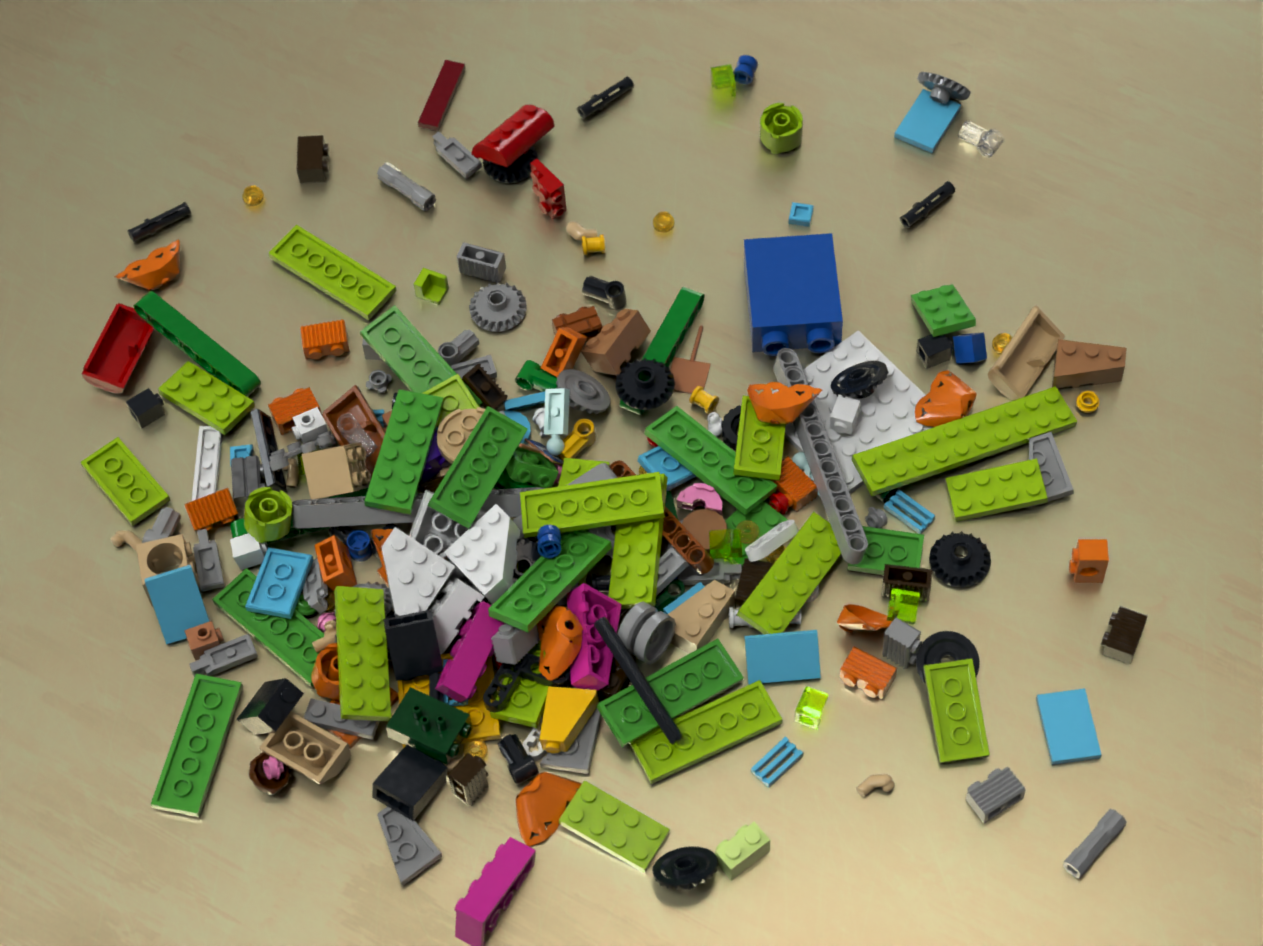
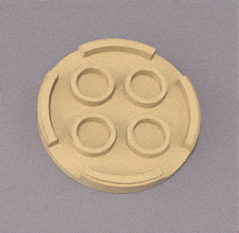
(455, 431)

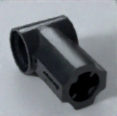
(609, 292)
(519, 763)

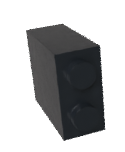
(413, 645)
(270, 706)
(409, 782)

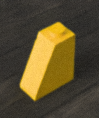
(565, 716)

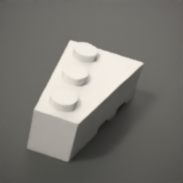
(452, 610)

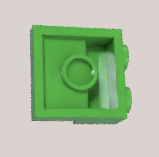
(531, 468)

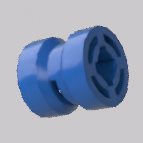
(745, 69)
(549, 541)
(359, 546)

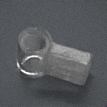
(985, 141)
(355, 434)

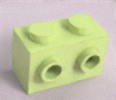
(742, 850)

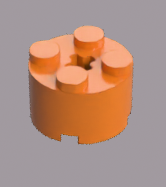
(325, 673)

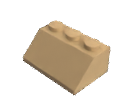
(307, 749)

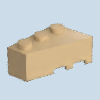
(701, 616)

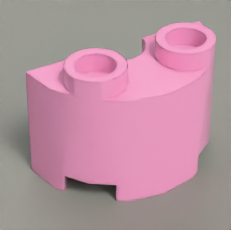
(700, 495)

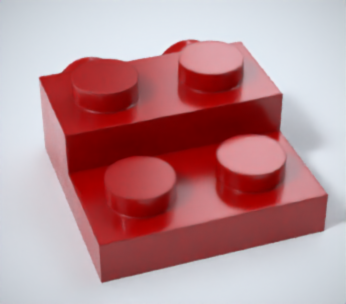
(548, 189)

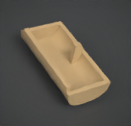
(1025, 355)

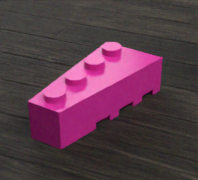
(469, 654)
(594, 660)
(492, 891)

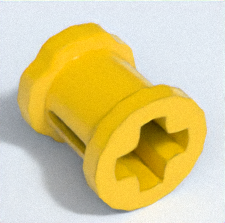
(593, 244)
(704, 399)

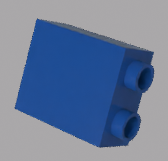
(792, 293)

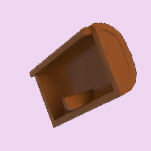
(355, 404)

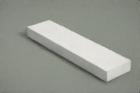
(207, 462)

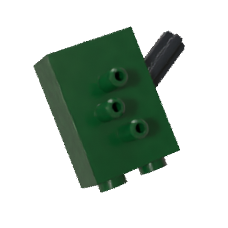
(430, 723)

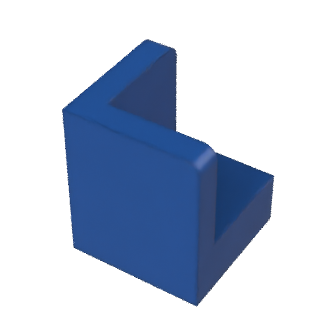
(970, 347)

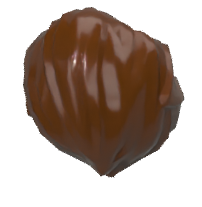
(259, 779)

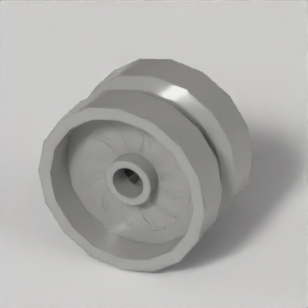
(646, 632)

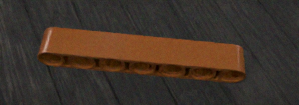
(679, 536)

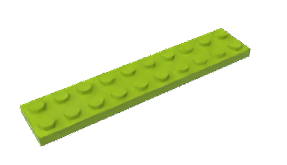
(963, 441)

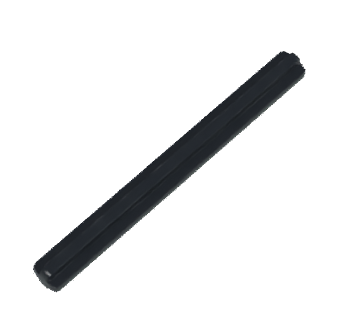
(638, 680)

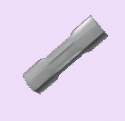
(417, 194)
(1083, 856)

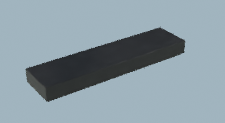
(267, 445)

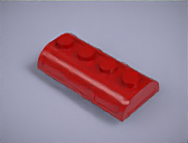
(514, 136)
(117, 350)

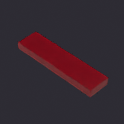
(441, 95)

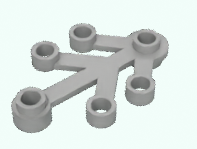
(280, 458)

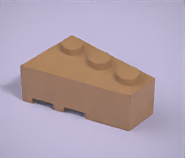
(615, 342)
(1087, 363)

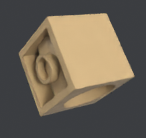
(336, 470)
(162, 553)

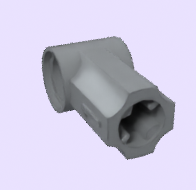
(458, 348)
(163, 526)

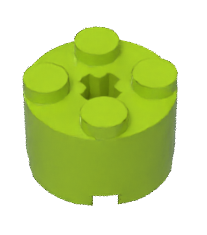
(781, 128)
(267, 514)

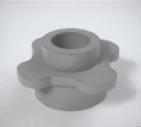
(374, 377)
(876, 518)

